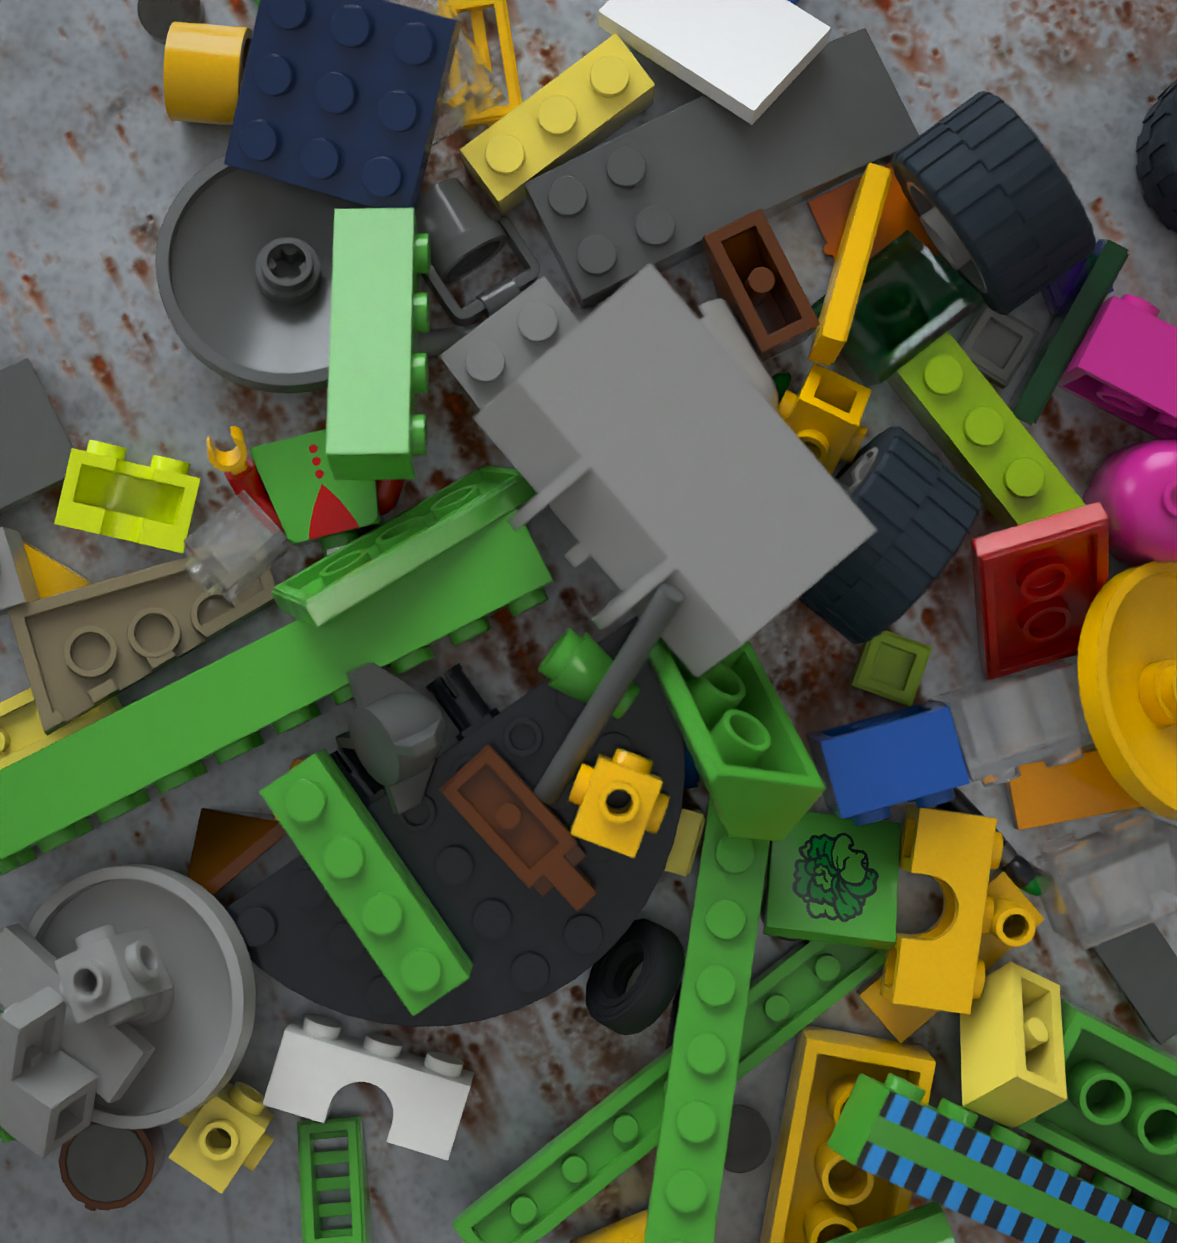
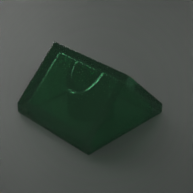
(902, 308)

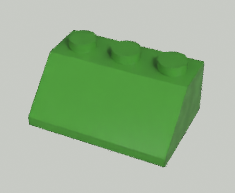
(740, 742)

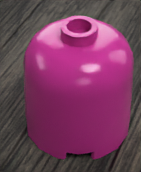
(1140, 500)

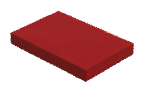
(1037, 588)

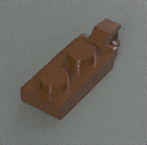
(519, 827)

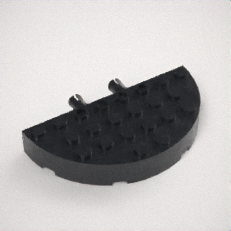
(512, 934)

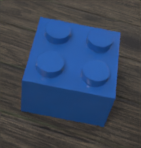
(889, 761)

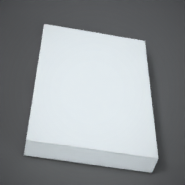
(723, 48)

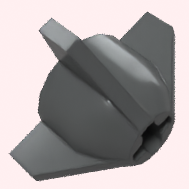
(393, 734)

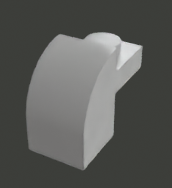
(42, 1089)

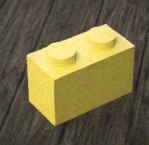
(1013, 1047)

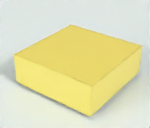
(686, 841)

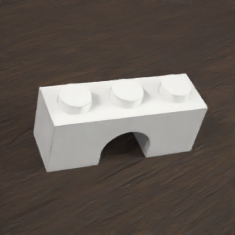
(321, 1060)

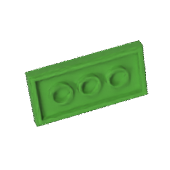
(402, 543)

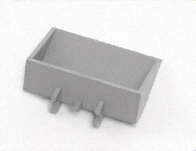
(672, 472)

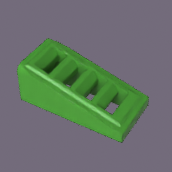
(357, 1181)

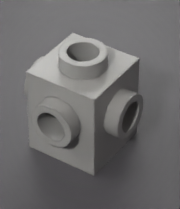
(111, 975)

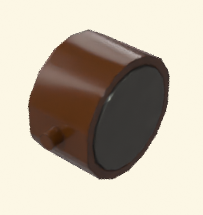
(111, 1165)

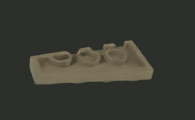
(118, 632)

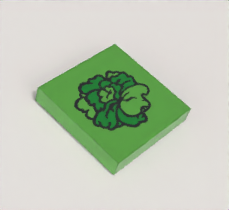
(834, 882)

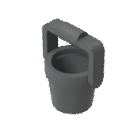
(462, 242)

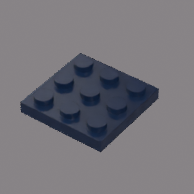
(343, 97)

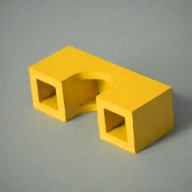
(942, 964)

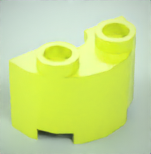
(127, 498)

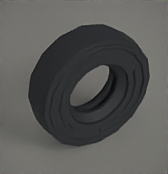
(653, 988)

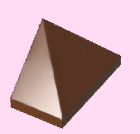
(229, 844)

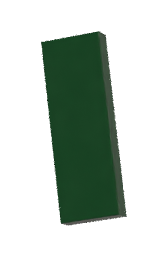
(1067, 330)

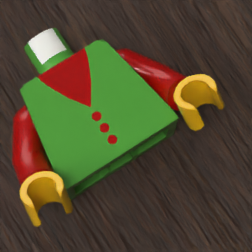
(299, 492)

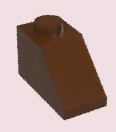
(759, 284)

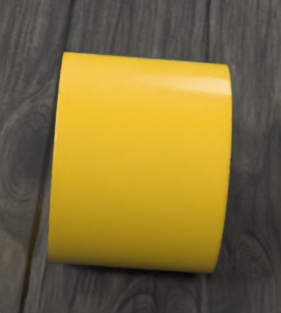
(204, 71)

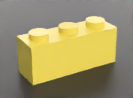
(559, 122)

